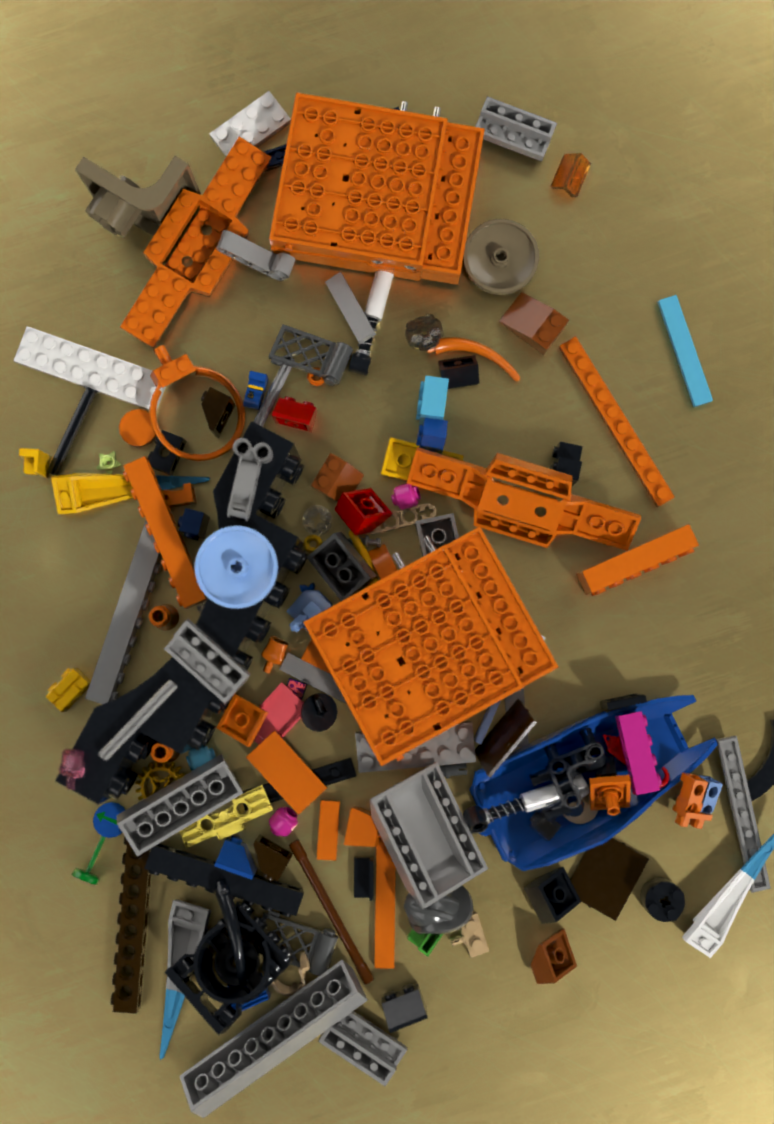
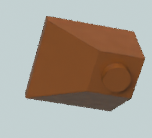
(553, 959)

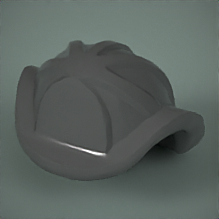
(443, 915)

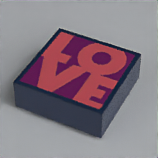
(297, 687)

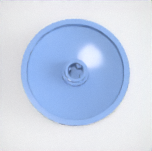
(236, 567)

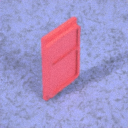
(283, 714)

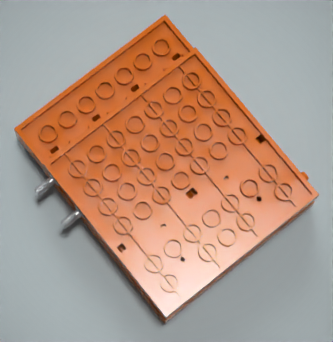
(376, 189)
(430, 645)

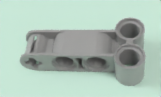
(246, 478)

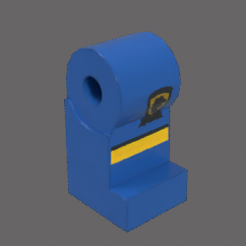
(255, 390)

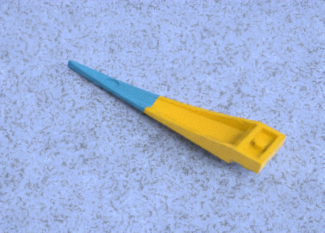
(87, 491)

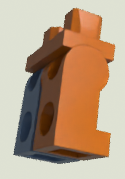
(696, 800)

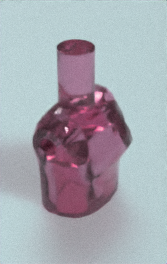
(72, 766)

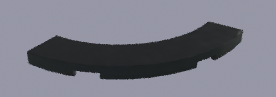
(764, 777)

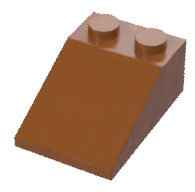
(534, 322)

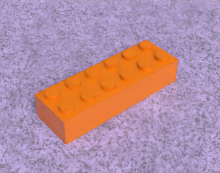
(642, 558)

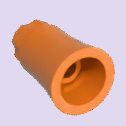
(170, 618)
(156, 753)

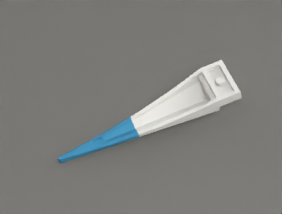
(716, 918)

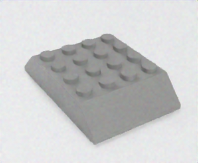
(426, 836)

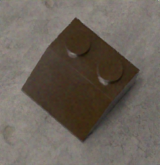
(217, 409)
(271, 858)

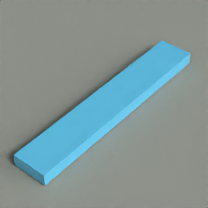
(685, 351)

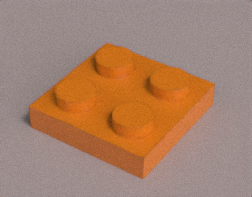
(242, 720)

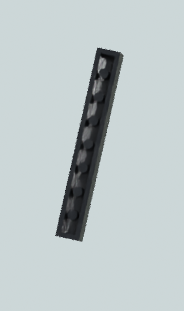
(201, 872)

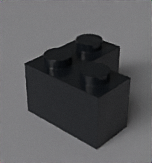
(567, 459)

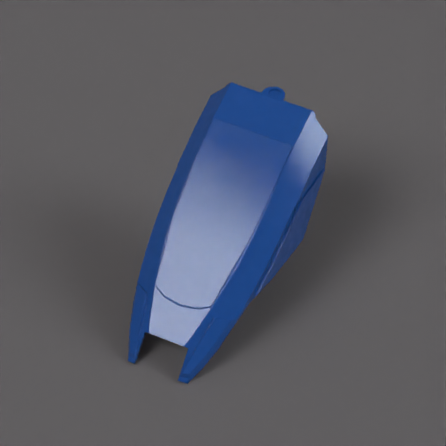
(527, 849)

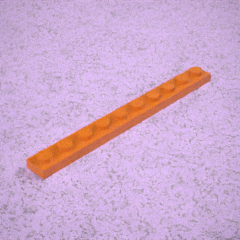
(616, 421)

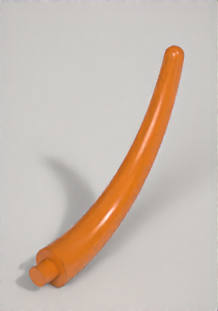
(463, 344)

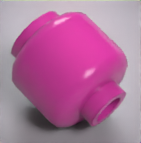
(406, 496)
(283, 821)

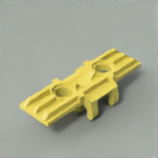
(229, 820)

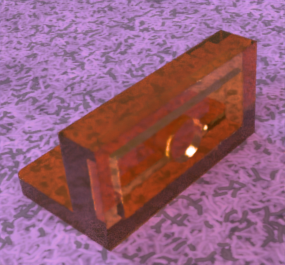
(571, 173)

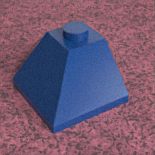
(236, 858)

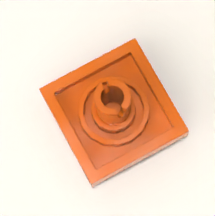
(609, 793)

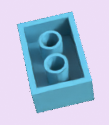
(432, 398)

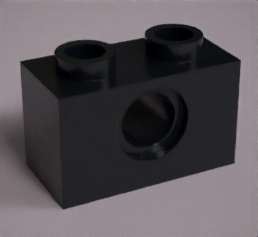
(169, 463)

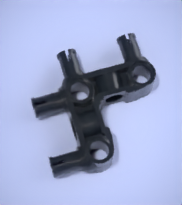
(573, 764)

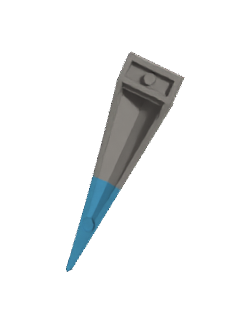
(185, 930)

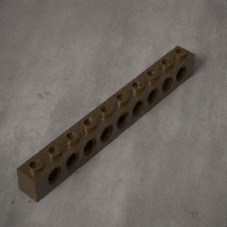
(122, 1001)

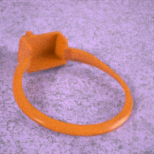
(176, 369)

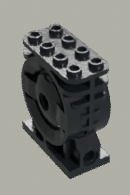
(275, 961)

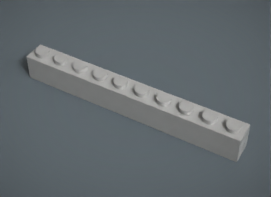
(126, 621)

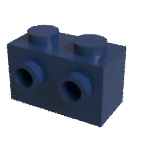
(193, 524)

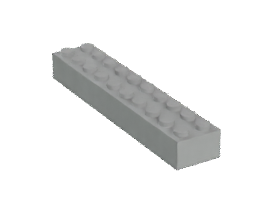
(272, 1039)

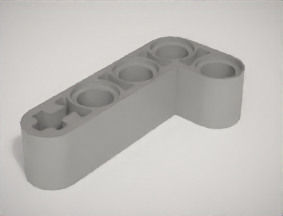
(240, 249)

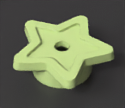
(103, 462)

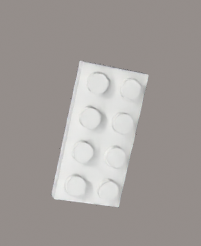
(253, 123)

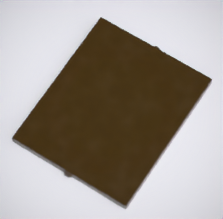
(504, 737)
(608, 876)

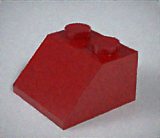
(295, 414)
(362, 510)

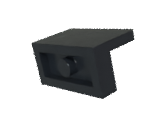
(460, 371)
(364, 877)

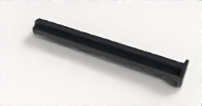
(72, 431)

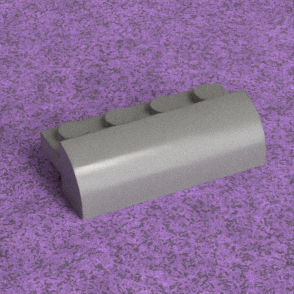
(515, 128)
(207, 661)
(364, 1046)

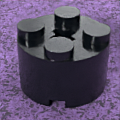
(671, 907)

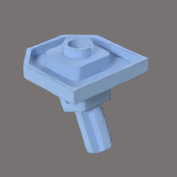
(307, 606)

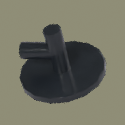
(319, 712)

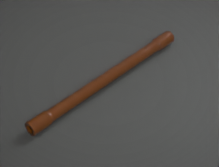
(361, 967)

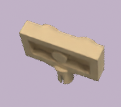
(472, 937)

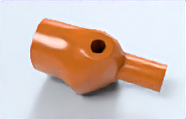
(274, 652)

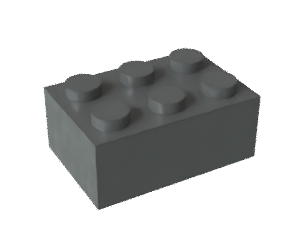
(341, 566)

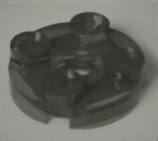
(424, 323)

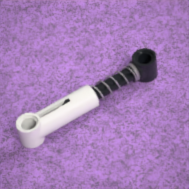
(374, 312)
(479, 818)

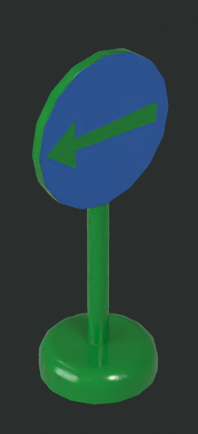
(106, 825)

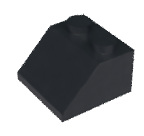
(552, 896)
(404, 1007)

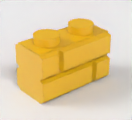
(68, 689)

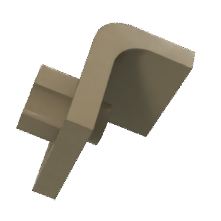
(121, 202)

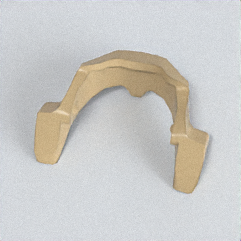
(290, 990)

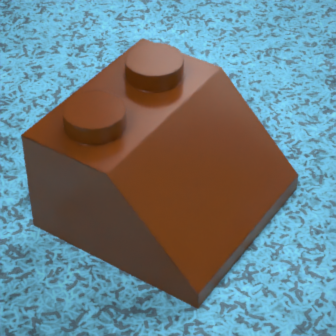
(336, 477)

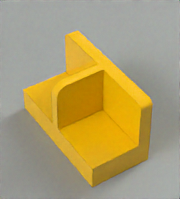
(35, 462)

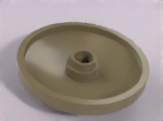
(501, 256)

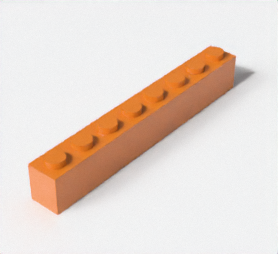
(165, 532)

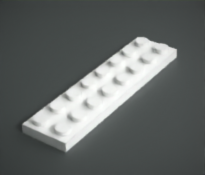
(86, 367)

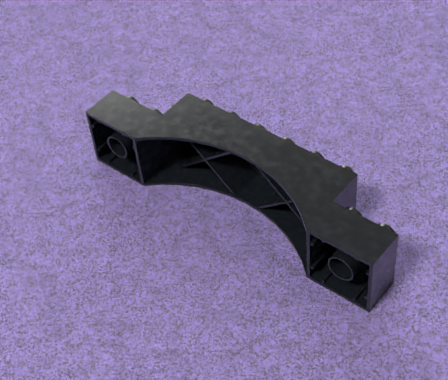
(185, 715)

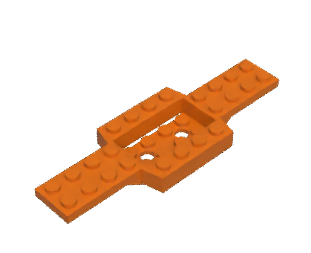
(219, 210)
(518, 516)

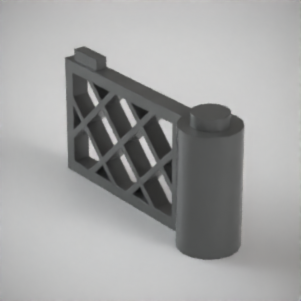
(333, 364)
(321, 946)

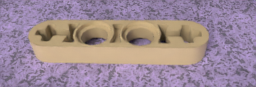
(400, 521)

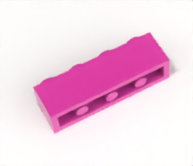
(637, 753)

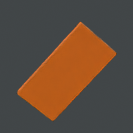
(286, 772)

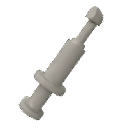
(366, 541)

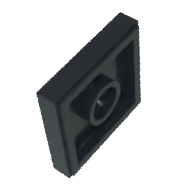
(623, 701)

